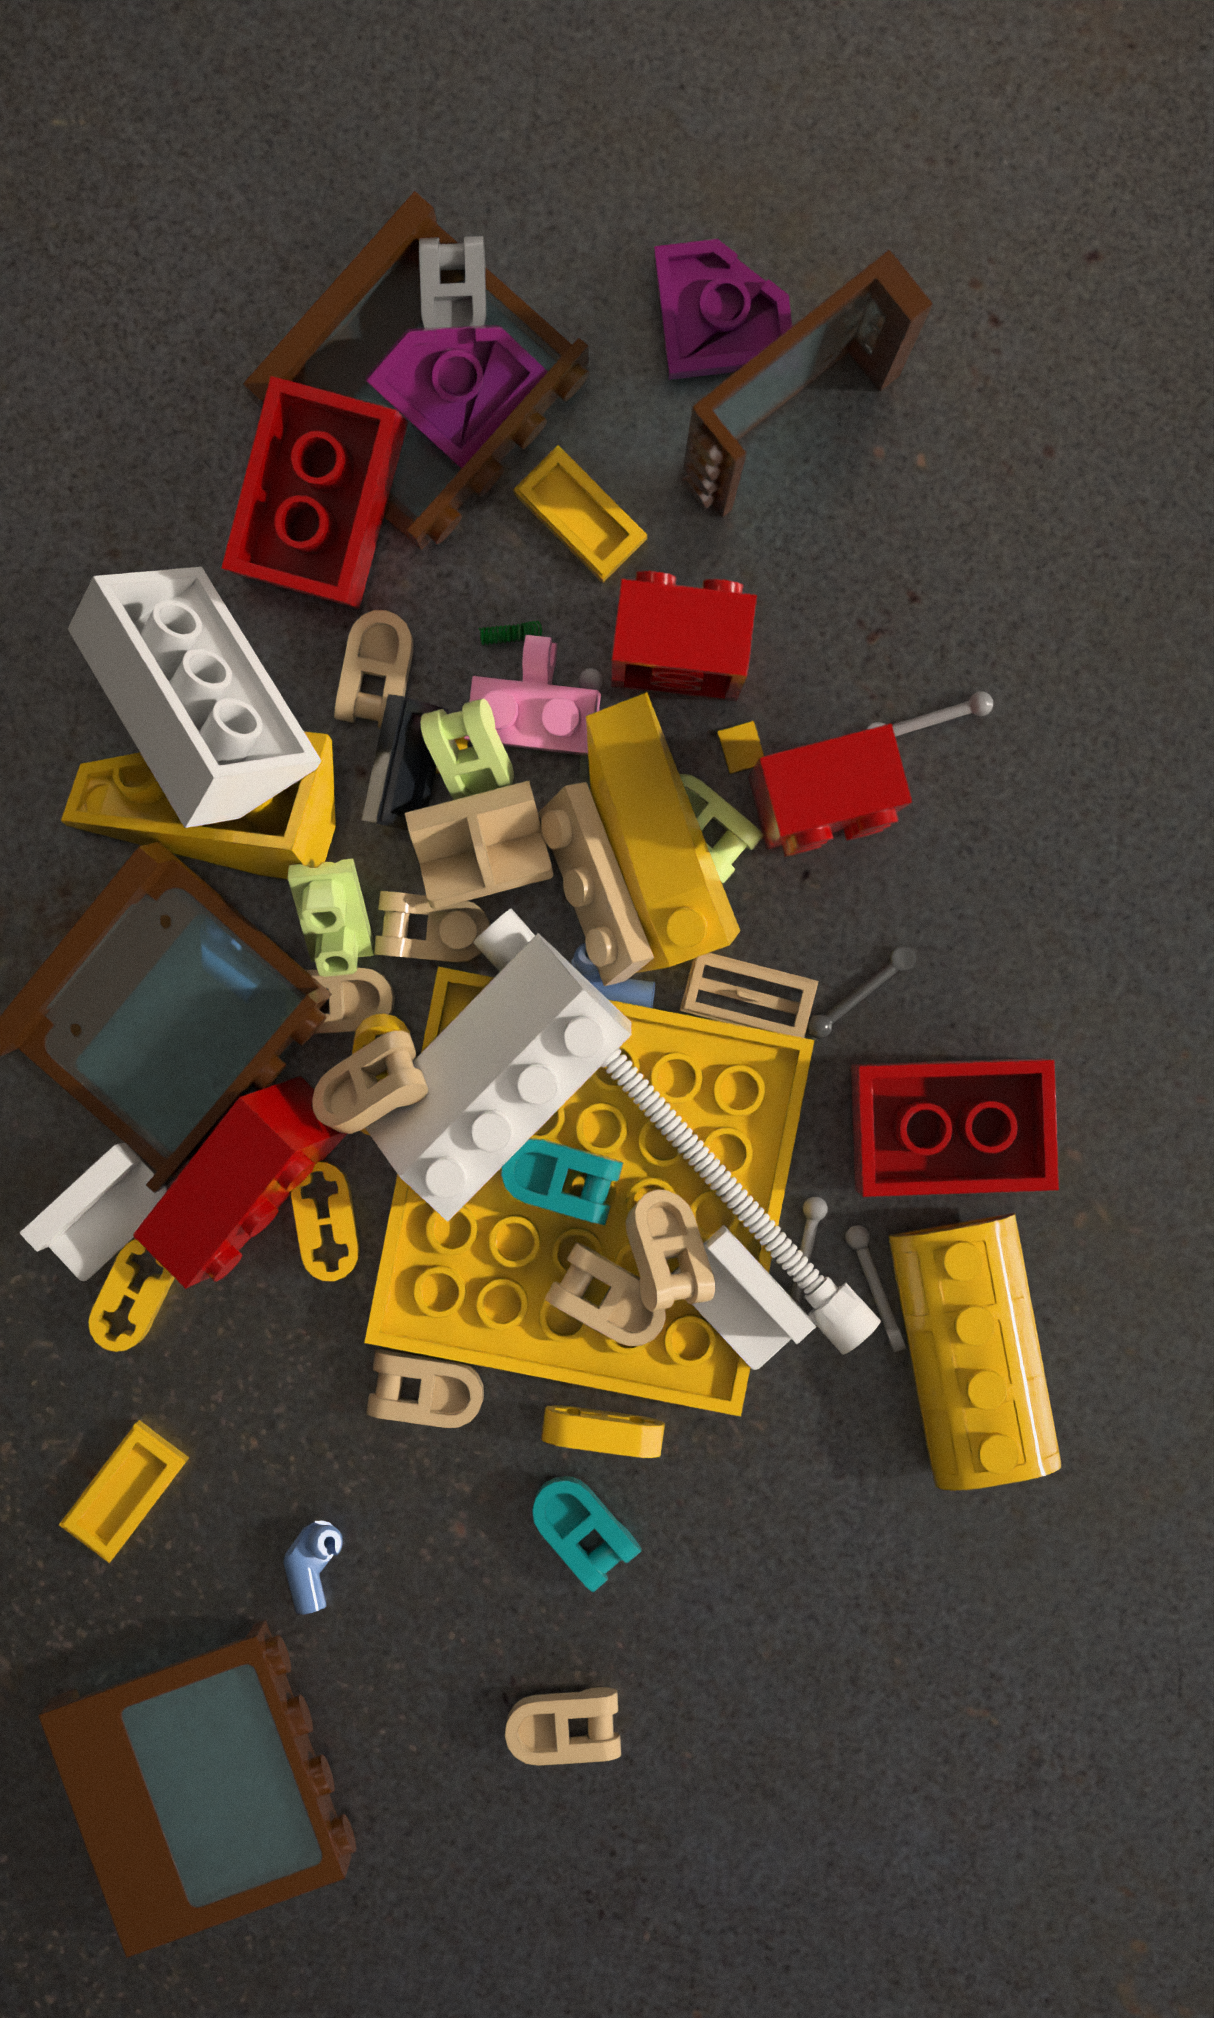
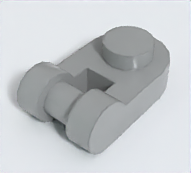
(453, 302)

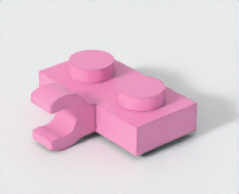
(533, 710)

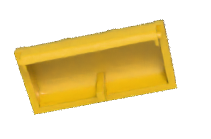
(975, 1353)

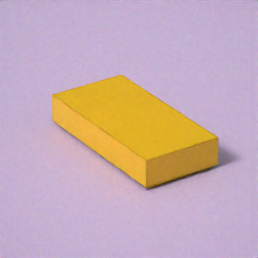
(580, 513)
(124, 1491)

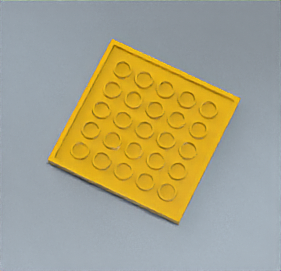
(482, 1278)

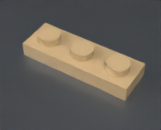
(594, 884)

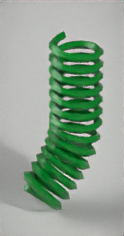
(503, 636)

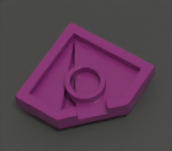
(714, 309)
(456, 383)

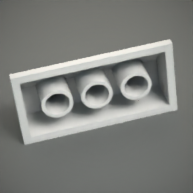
(191, 692)
(499, 1075)

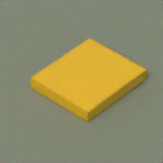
(740, 746)

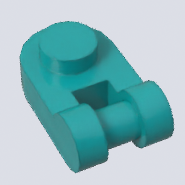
(539, 1172)
(569, 1511)

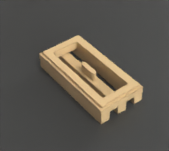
(697, 982)

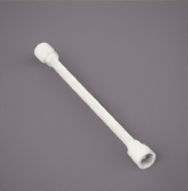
(836, 1310)

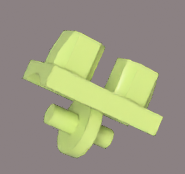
(332, 915)

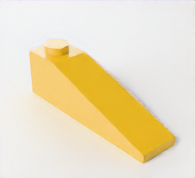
(126, 803)
(656, 835)

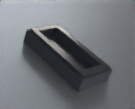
(402, 764)

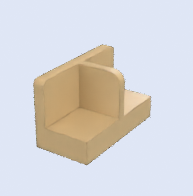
(479, 845)

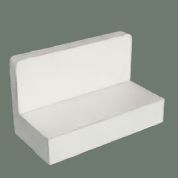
(96, 1212)
(749, 1303)

